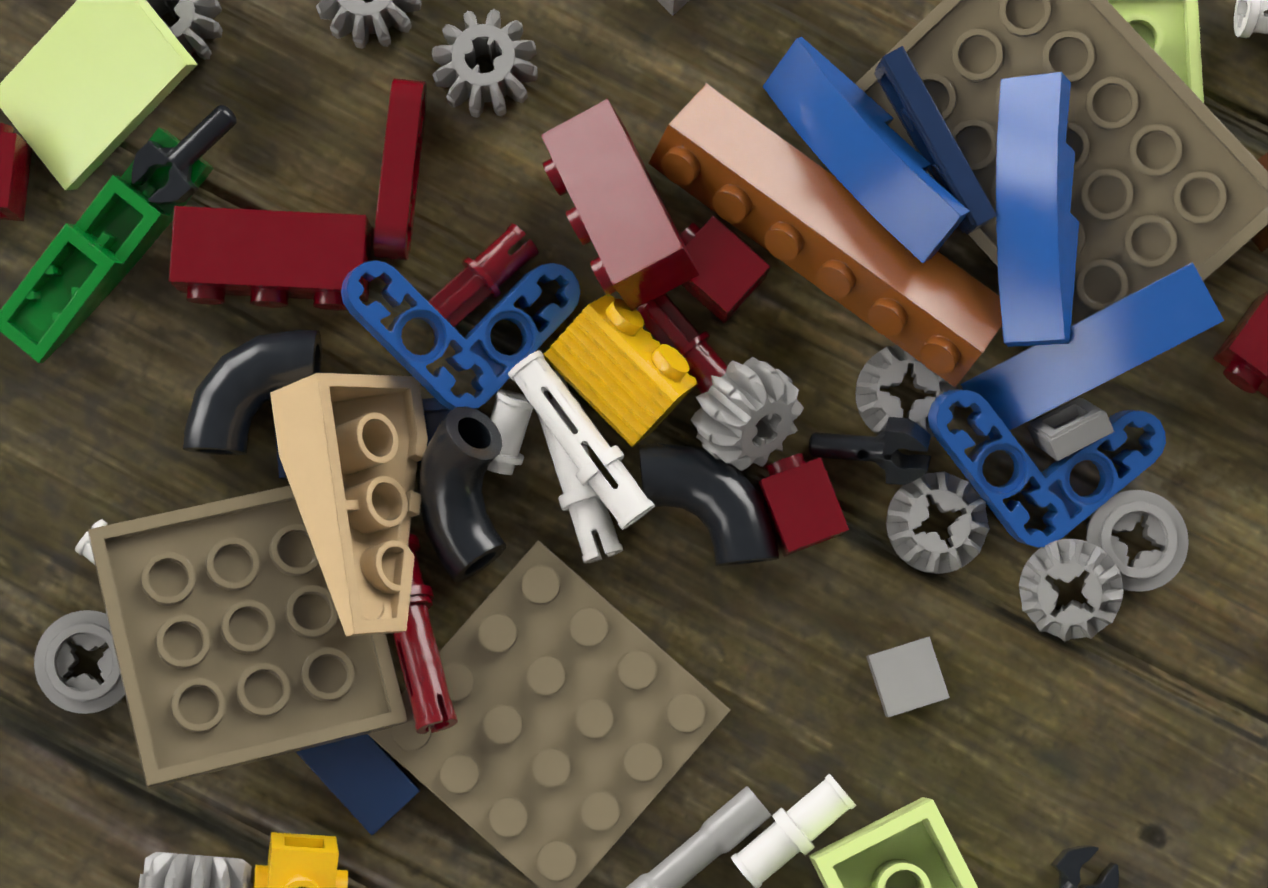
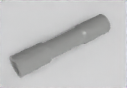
(716, 836)

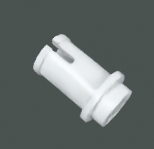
(511, 418)

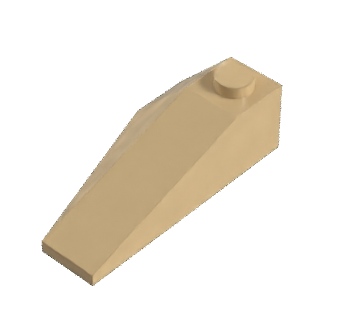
(352, 470)

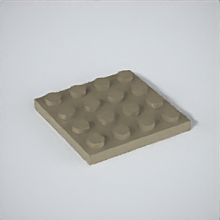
(234, 639)
(559, 722)

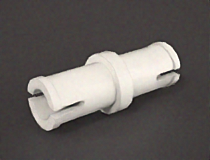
(793, 831)

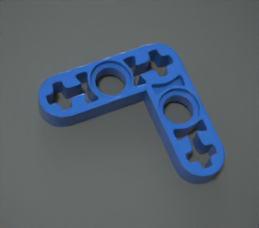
(474, 349)
(1052, 485)

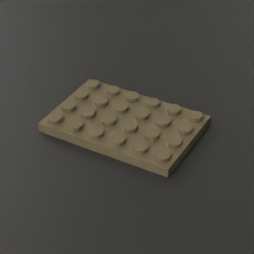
(1151, 163)

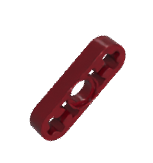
(400, 169)

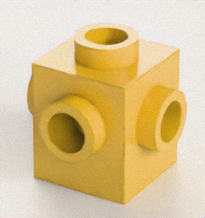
(301, 862)

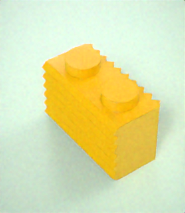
(621, 368)

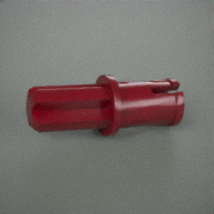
(483, 276)
(672, 328)

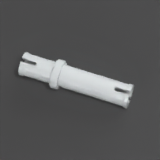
(535, 379)
(585, 506)

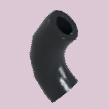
(242, 384)
(453, 492)
(716, 495)

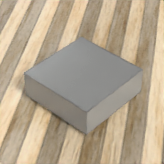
(1070, 428)
(907, 677)

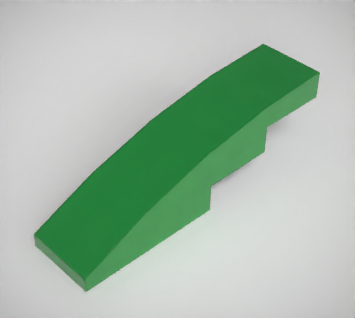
(90, 258)

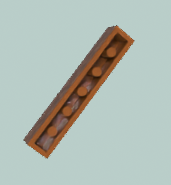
(826, 234)

